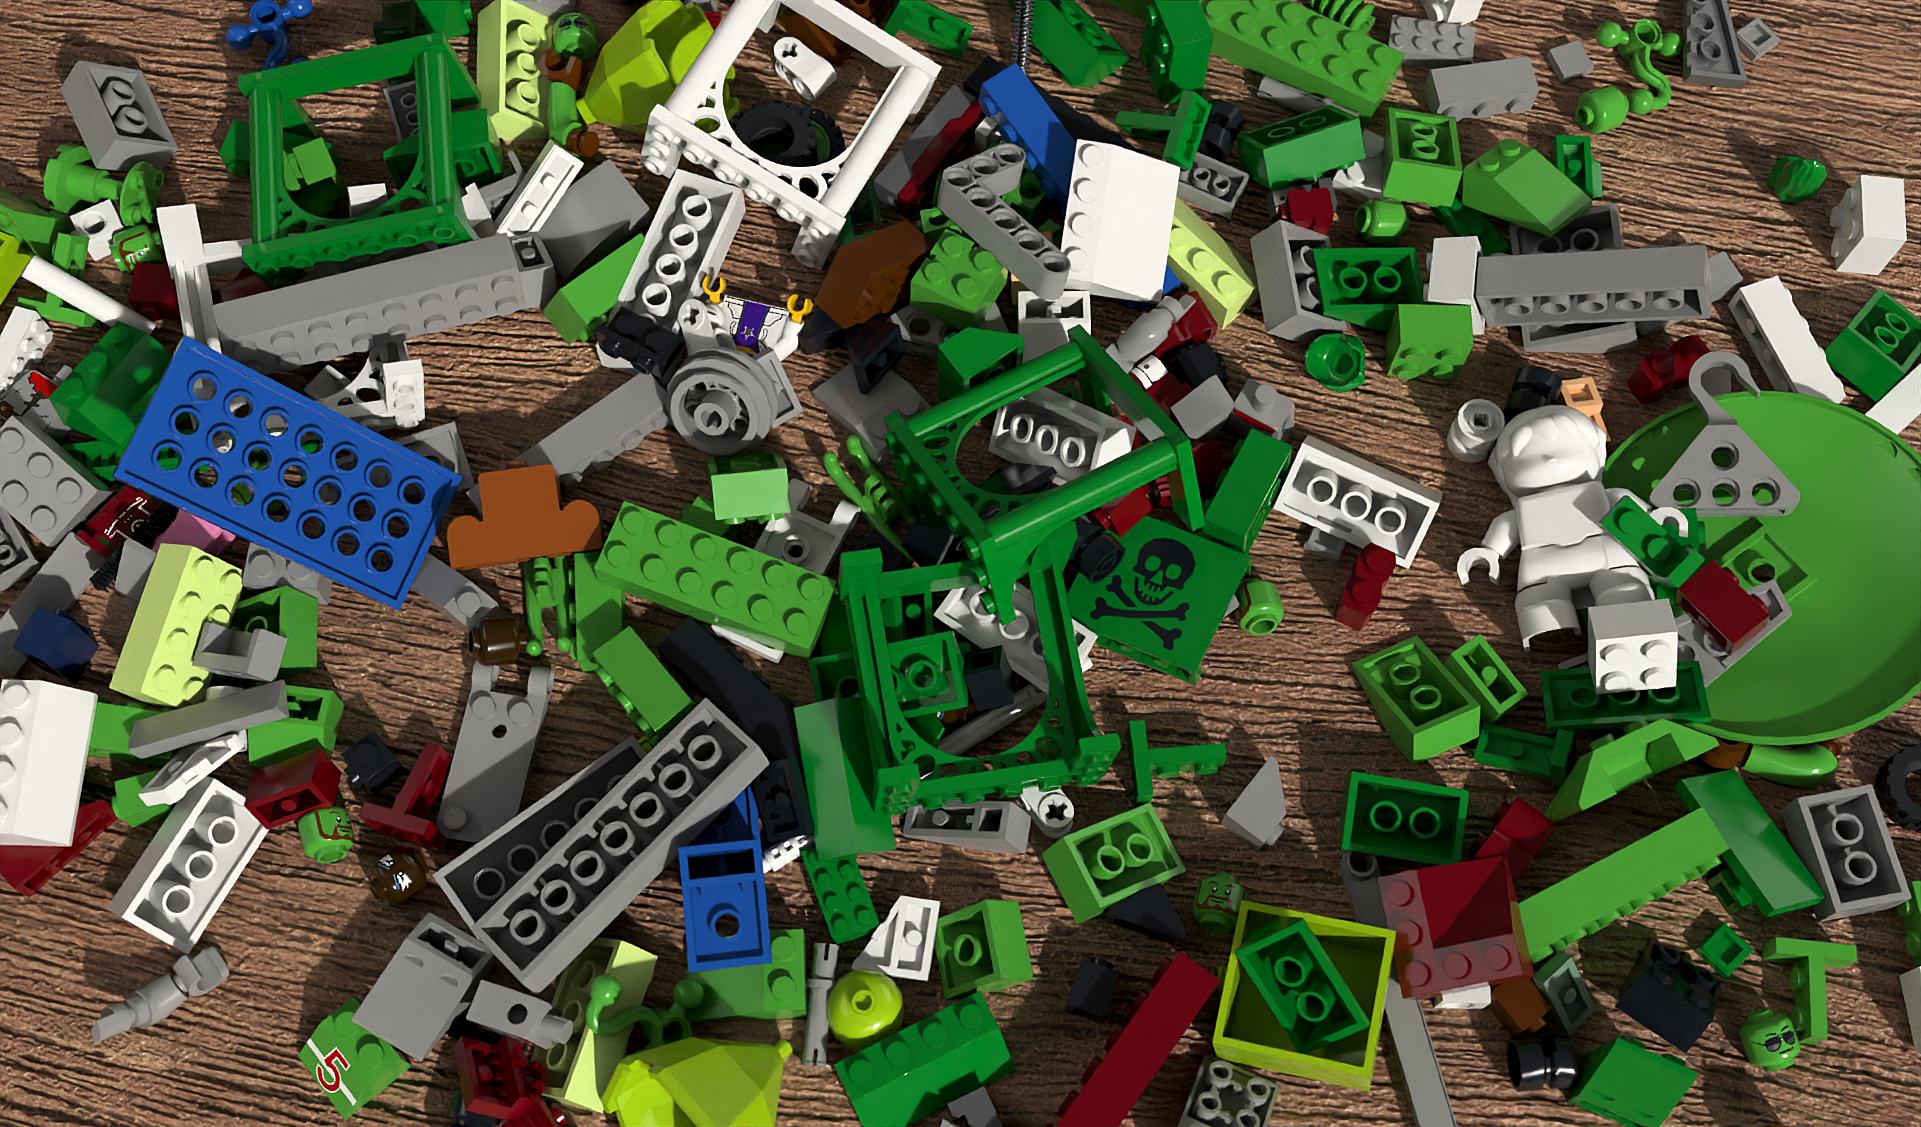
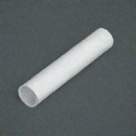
(83, 296)

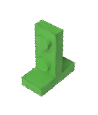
(69, 255)
(1809, 980)

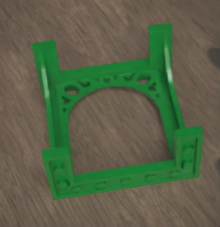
(273, 109)
(1009, 537)
(897, 782)

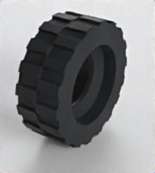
(1892, 790)

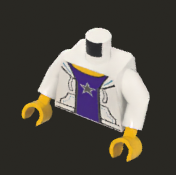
(760, 325)

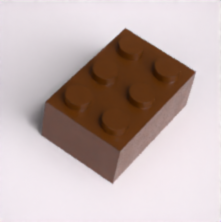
(873, 274)

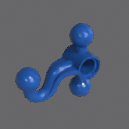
(274, 32)

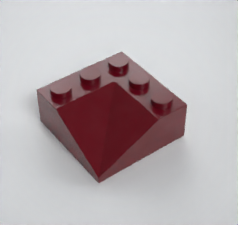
(1455, 927)

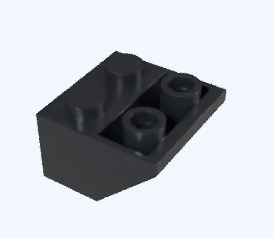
(1669, 995)

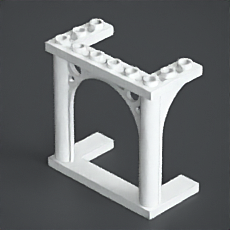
(822, 218)
(193, 262)

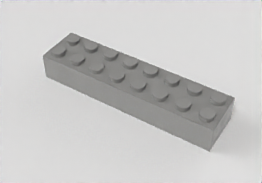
(371, 306)
(620, 846)

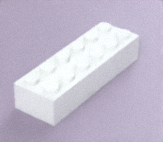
(678, 252)

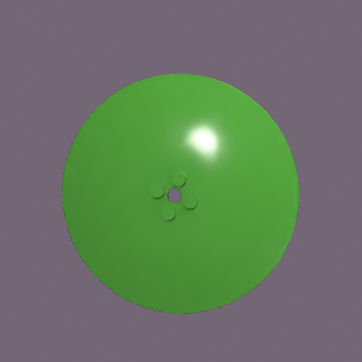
(1839, 558)

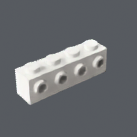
(1784, 341)

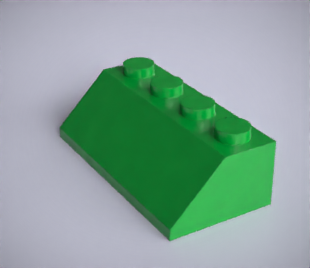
(926, 1065)

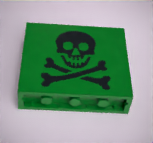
(1162, 597)

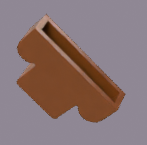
(523, 521)

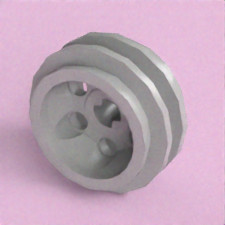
(709, 415)

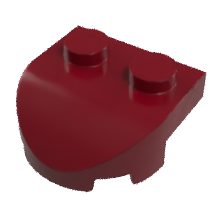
(498, 1077)

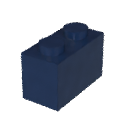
(56, 644)

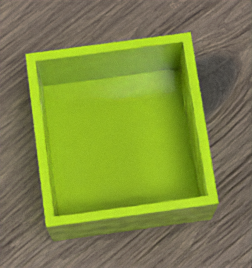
(1253, 1035)

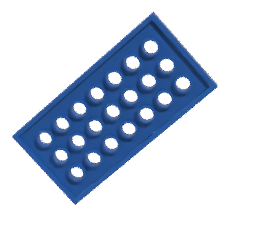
(250, 521)

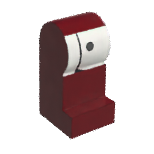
(1159, 384)

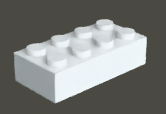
(22, 345)

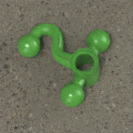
(1636, 47)
(606, 991)

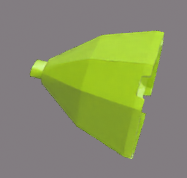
(646, 65)
(699, 1084)

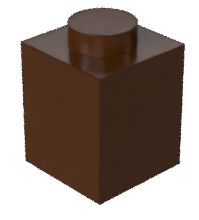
(1519, 1006)

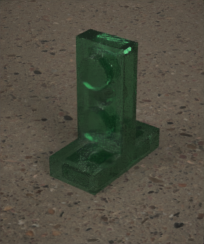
(398, 23)

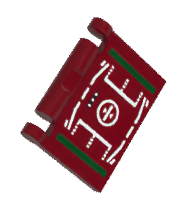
(118, 521)

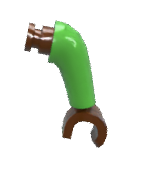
(562, 110)
(1801, 767)

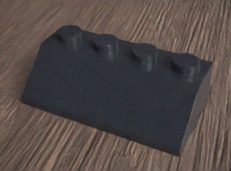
(929, 536)

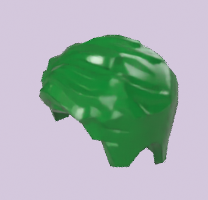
(1337, 361)

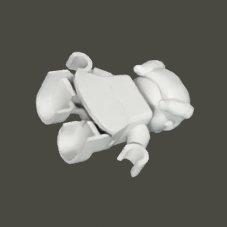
(1552, 473)

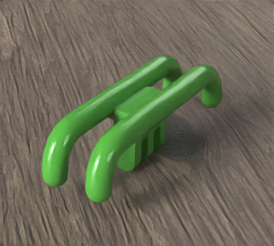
(881, 499)
(545, 589)

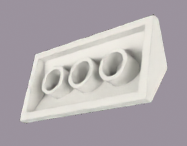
(1019, 638)

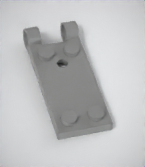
(490, 772)

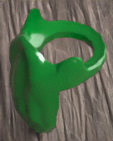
(1798, 180)

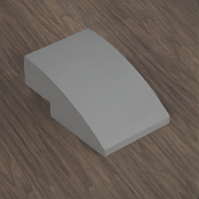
(592, 220)

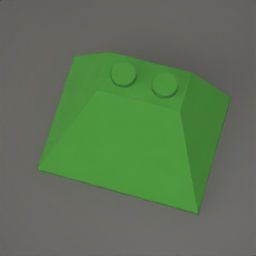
(1625, 762)

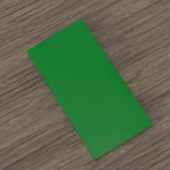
(1756, 847)

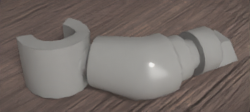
(1148, 331)
(163, 995)

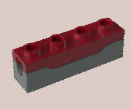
(931, 148)

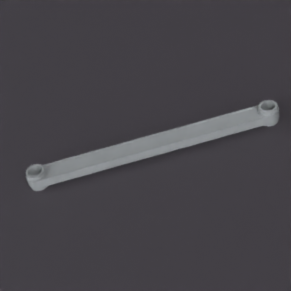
(1402, 1016)

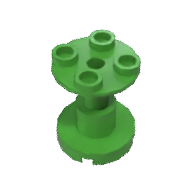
(75, 180)

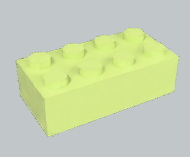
(178, 599)

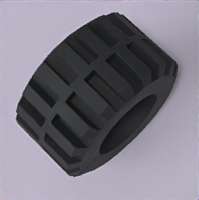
(779, 125)

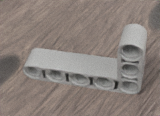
(972, 200)

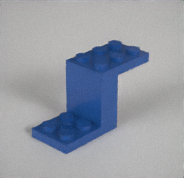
(715, 888)

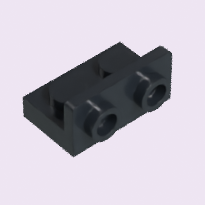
(639, 342)
(783, 800)

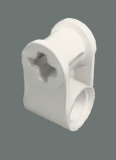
(802, 68)
(704, 326)
(1041, 804)

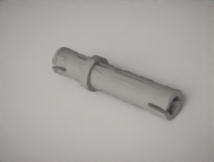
(1294, 98)
(817, 1020)

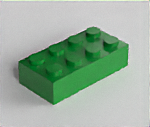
(841, 897)

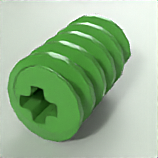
(1347, 12)

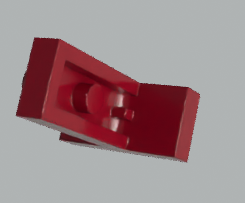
(414, 802)

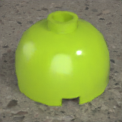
(864, 1008)

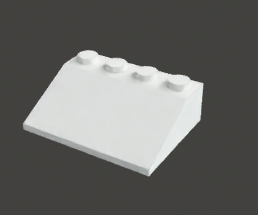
(1118, 222)

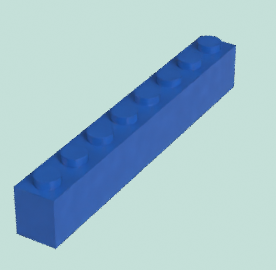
(1048, 146)

